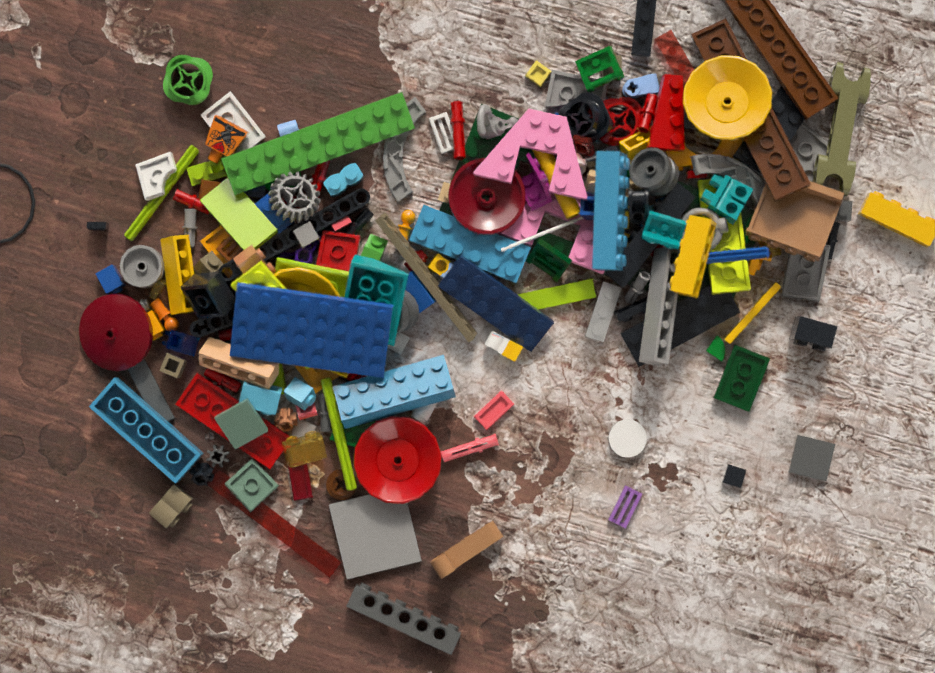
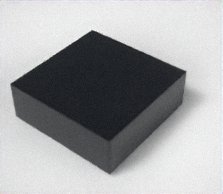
(98, 226)
(734, 476)

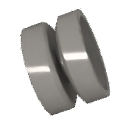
(134, 258)

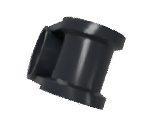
(638, 206)

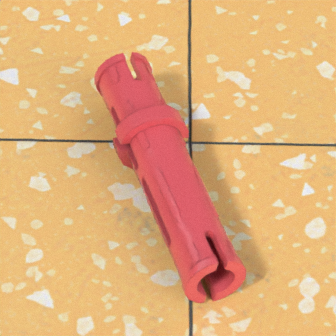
(491, 442)

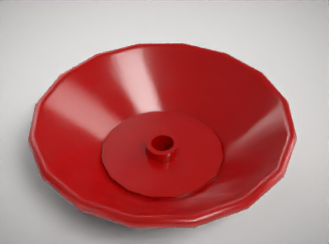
(376, 464)

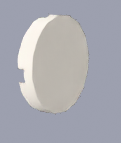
(627, 438)

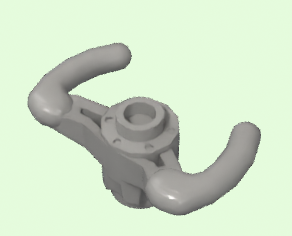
(490, 125)

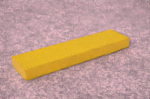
(754, 310)

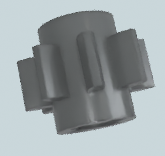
(216, 461)

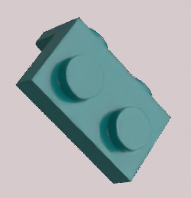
(663, 230)

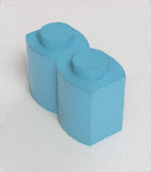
(338, 183)

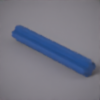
(738, 255)

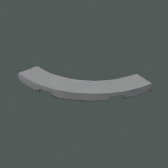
(394, 156)
(728, 166)

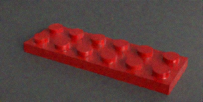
(206, 400)

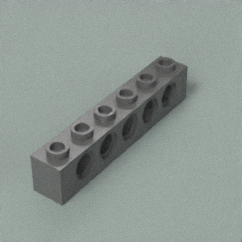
(410, 628)

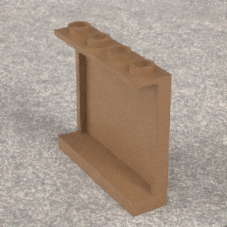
(797, 221)

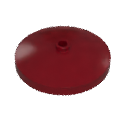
(483, 216)
(115, 332)

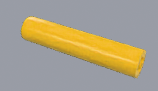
(568, 204)

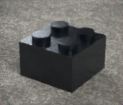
(208, 295)
(813, 332)

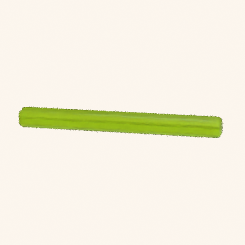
(153, 204)
(338, 433)

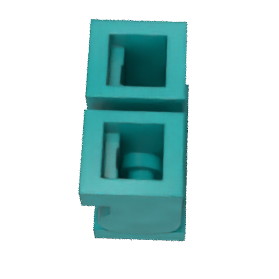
(729, 197)

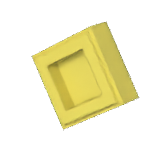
(538, 73)

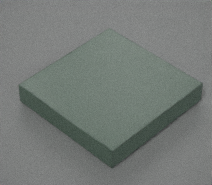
(241, 423)
(251, 485)

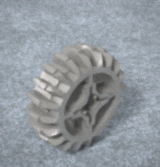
(309, 204)

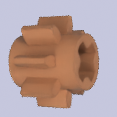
(286, 419)

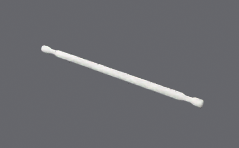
(541, 233)

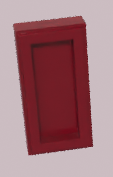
(300, 482)

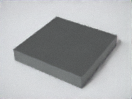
(811, 457)

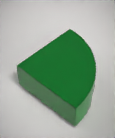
(717, 348)

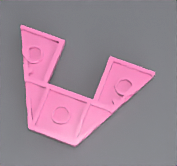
(540, 133)
(529, 222)

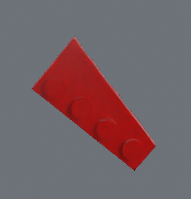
(668, 123)

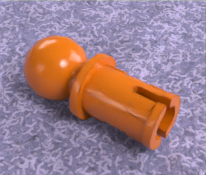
(170, 323)

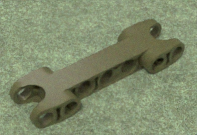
(836, 160)

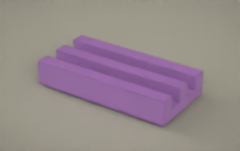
(630, 513)

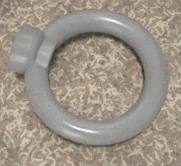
(721, 226)

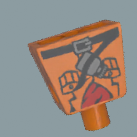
(224, 138)

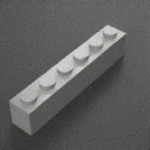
(659, 309)

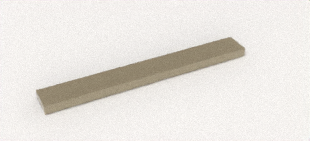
(426, 277)

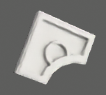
(154, 174)

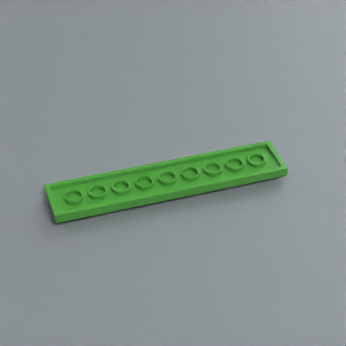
(318, 143)

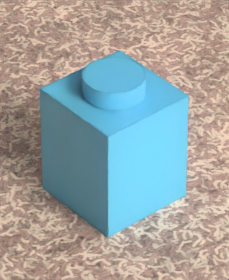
(300, 394)

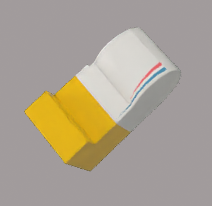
(503, 346)

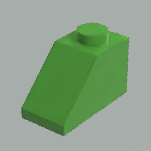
(374, 247)

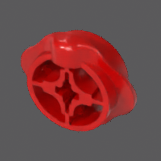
(632, 105)

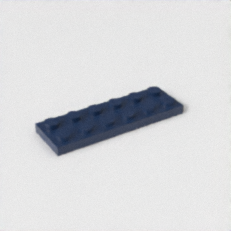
(496, 303)

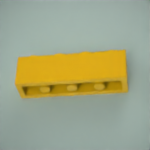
(898, 219)
(693, 256)
(178, 269)

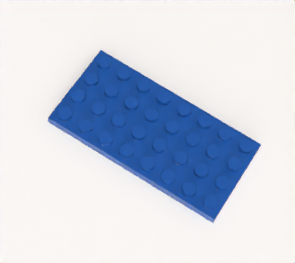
(310, 330)

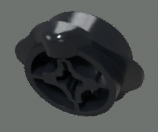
(587, 116)

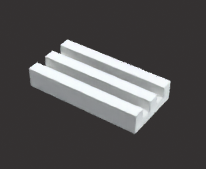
(438, 118)

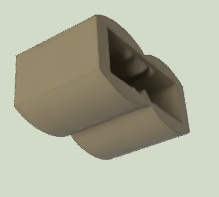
(171, 505)

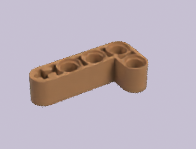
(466, 549)

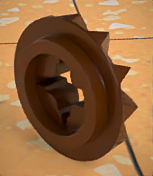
(331, 485)

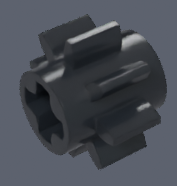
(202, 474)

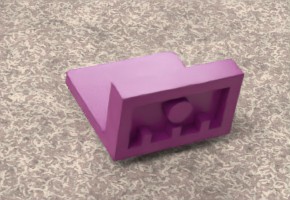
(535, 186)

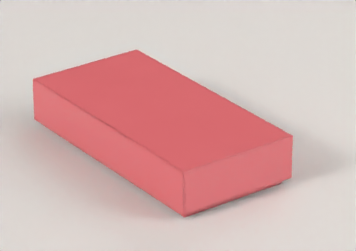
(494, 410)

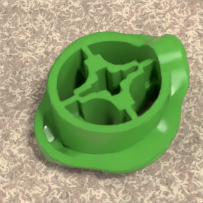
(176, 63)

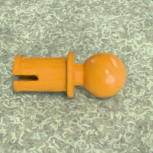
(407, 217)

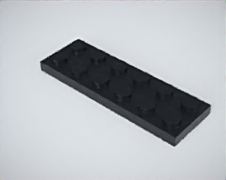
(788, 117)
(691, 319)

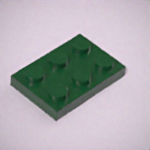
(741, 378)

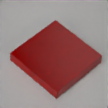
(337, 250)

